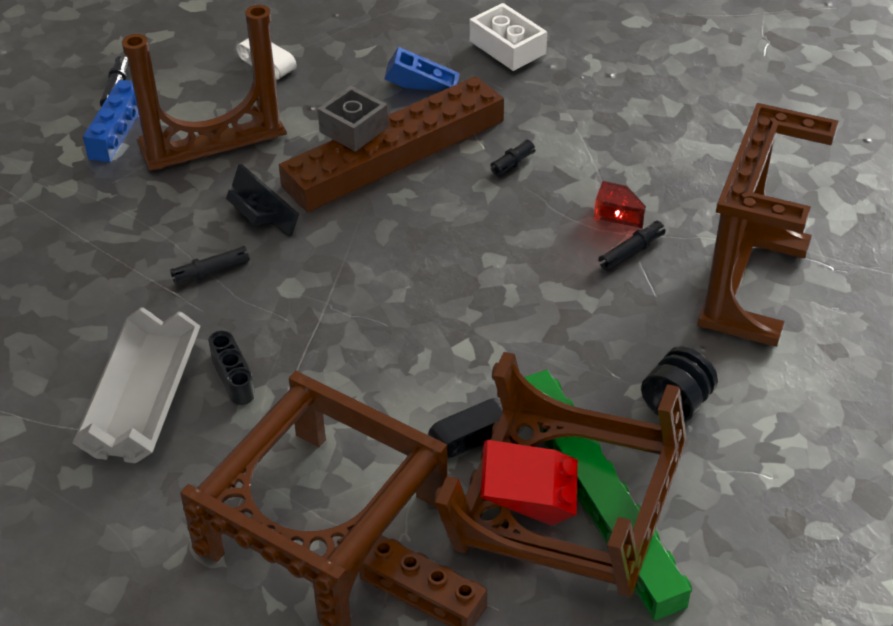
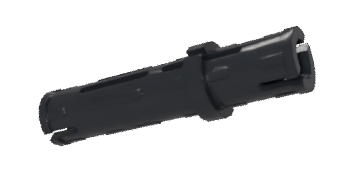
(116, 73)
(640, 240)
(199, 268)

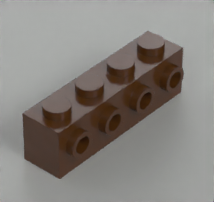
(423, 583)

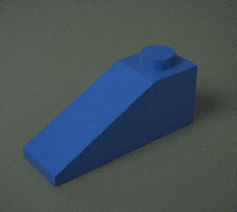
(418, 72)

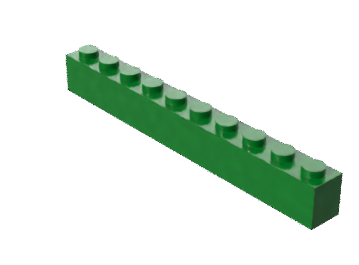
(606, 499)

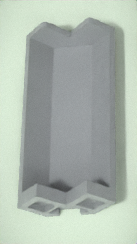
(137, 386)

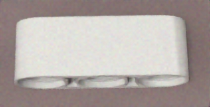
(283, 60)

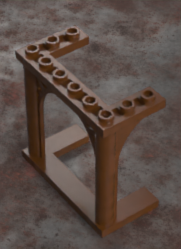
(757, 220)
(532, 408)
(337, 569)

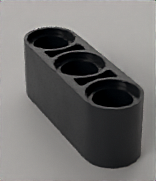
(231, 367)
(468, 427)

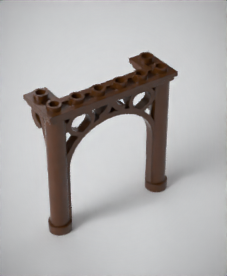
(215, 137)

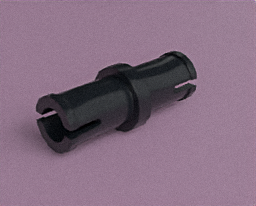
(512, 157)

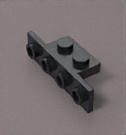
(260, 202)

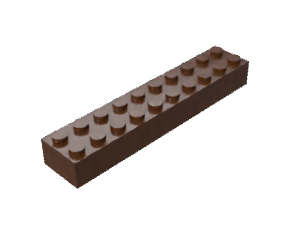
(411, 135)

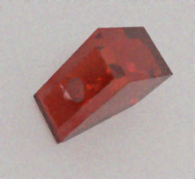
(619, 205)

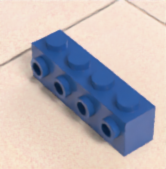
(111, 123)

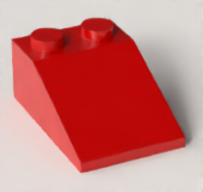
(530, 481)

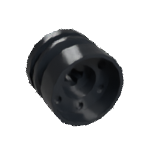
(684, 369)

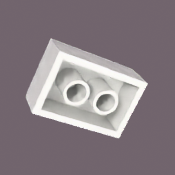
(508, 36)

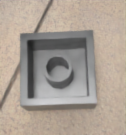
(353, 118)

